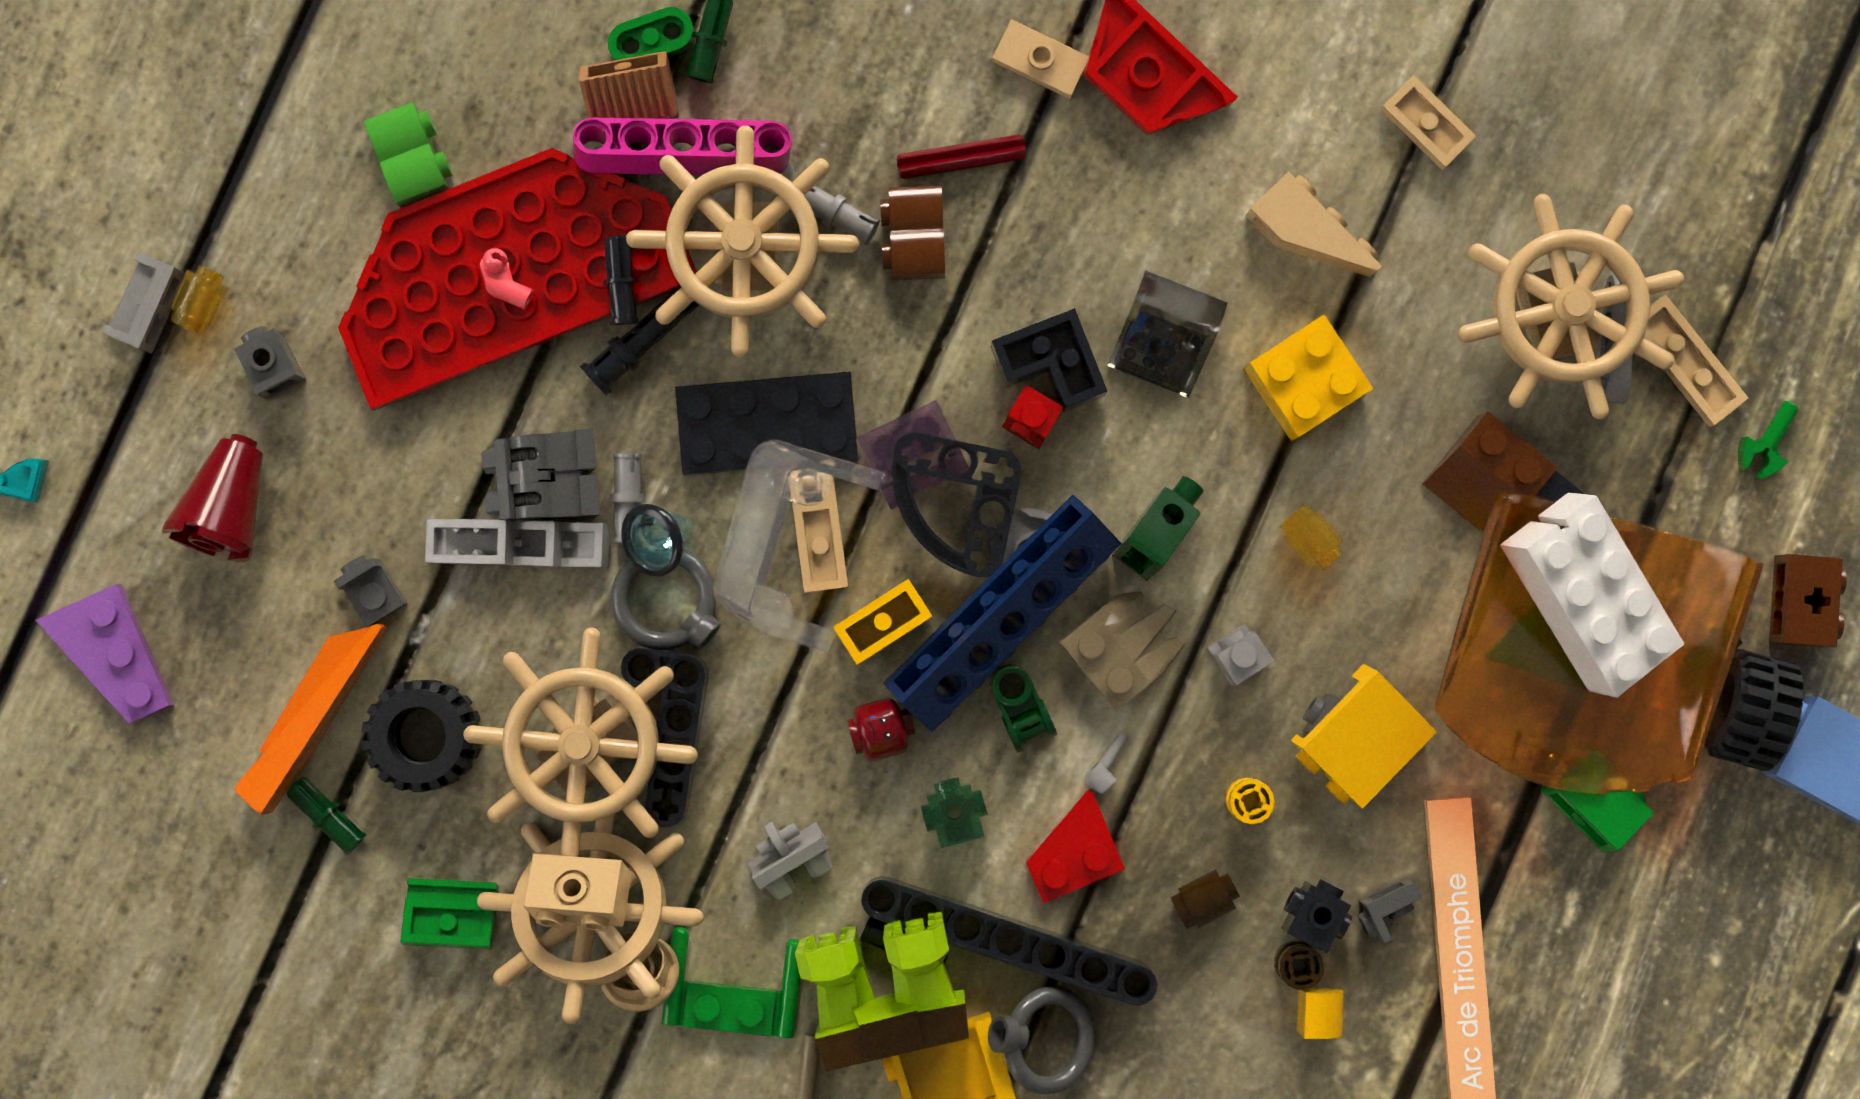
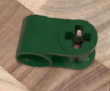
(1022, 709)

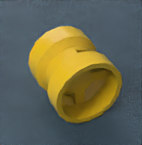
(1241, 800)

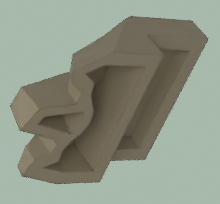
(1123, 647)

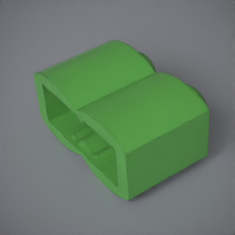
(408, 154)

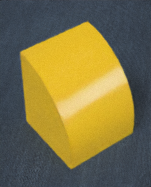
(1320, 1013)

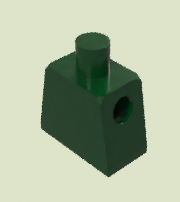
(1151, 537)

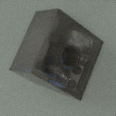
(1167, 334)

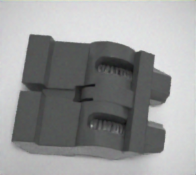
(525, 482)

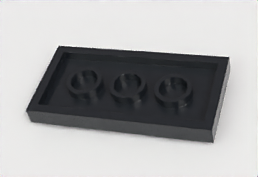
(730, 419)

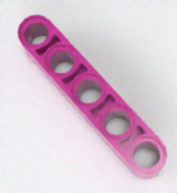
(663, 134)

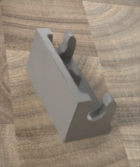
(145, 303)

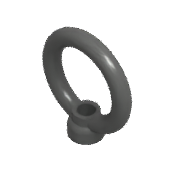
(696, 629)
(1011, 1036)

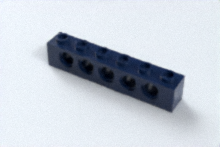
(1002, 613)

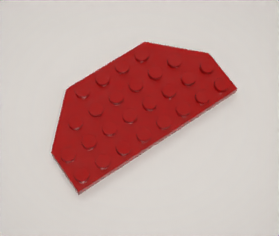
(422, 293)

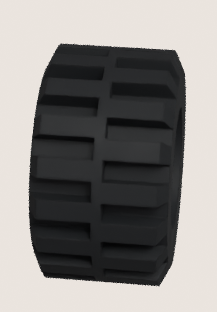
(1756, 711)
(385, 742)

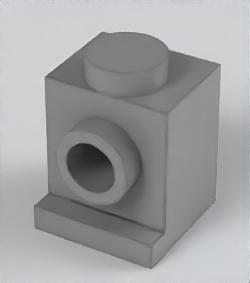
(1240, 654)

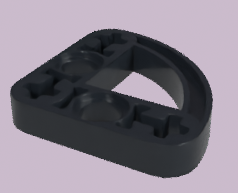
(986, 490)

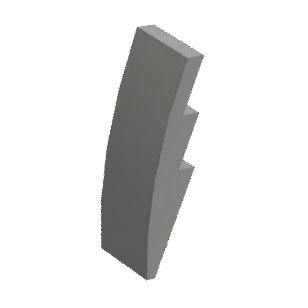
(517, 543)

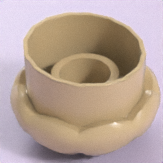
(664, 968)

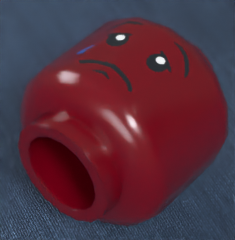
(880, 729)

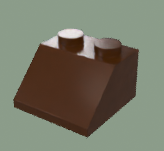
(1485, 461)

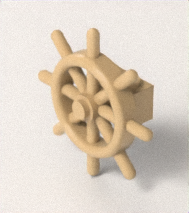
(747, 242)
(1561, 307)
(582, 747)
(588, 899)

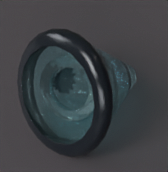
(654, 538)

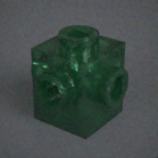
(957, 829)

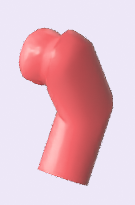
(499, 280)

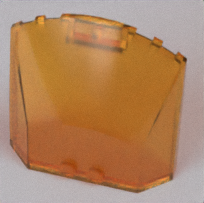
(1525, 705)

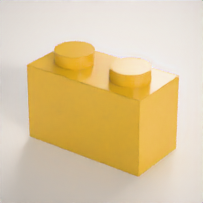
(882, 622)

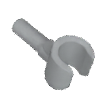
(1098, 777)

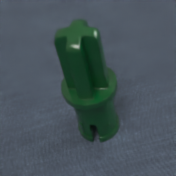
(709, 40)
(325, 815)

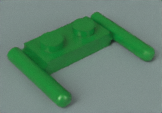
(733, 1006)

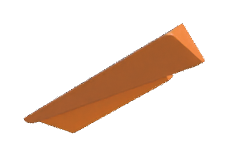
(308, 716)

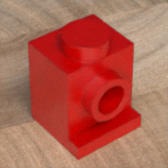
(1032, 416)

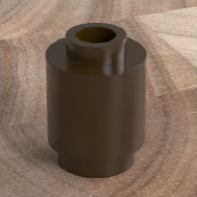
(1205, 899)

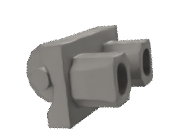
(786, 851)

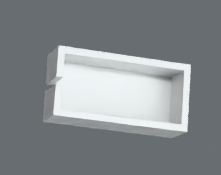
(1592, 594)

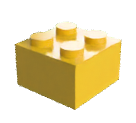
(1307, 378)

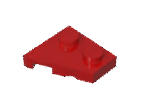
(1074, 852)

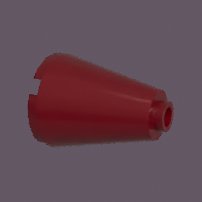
(221, 502)

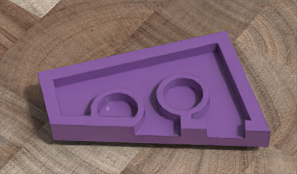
(111, 651)

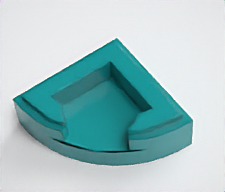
(24, 479)

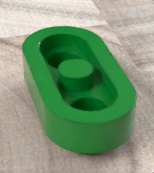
(650, 34)

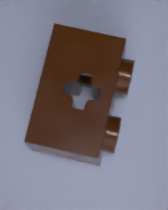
(1799, 623)

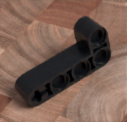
(672, 695)

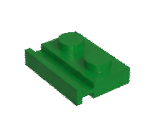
(447, 914)

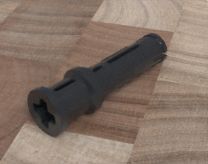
(625, 351)

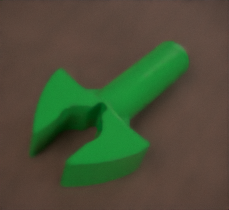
(1768, 443)

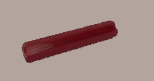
(961, 156)

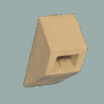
(1301, 225)

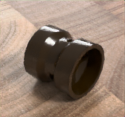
(1292, 959)

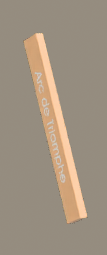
(1459, 948)

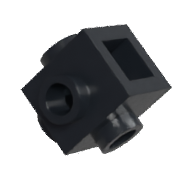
(1330, 924)

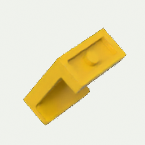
(1364, 739)
(953, 1069)

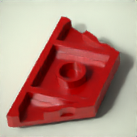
(1149, 70)

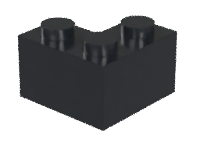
(1055, 348)

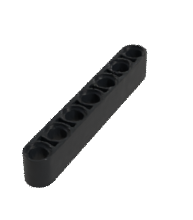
(1032, 940)

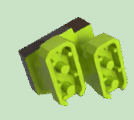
(867, 1027)

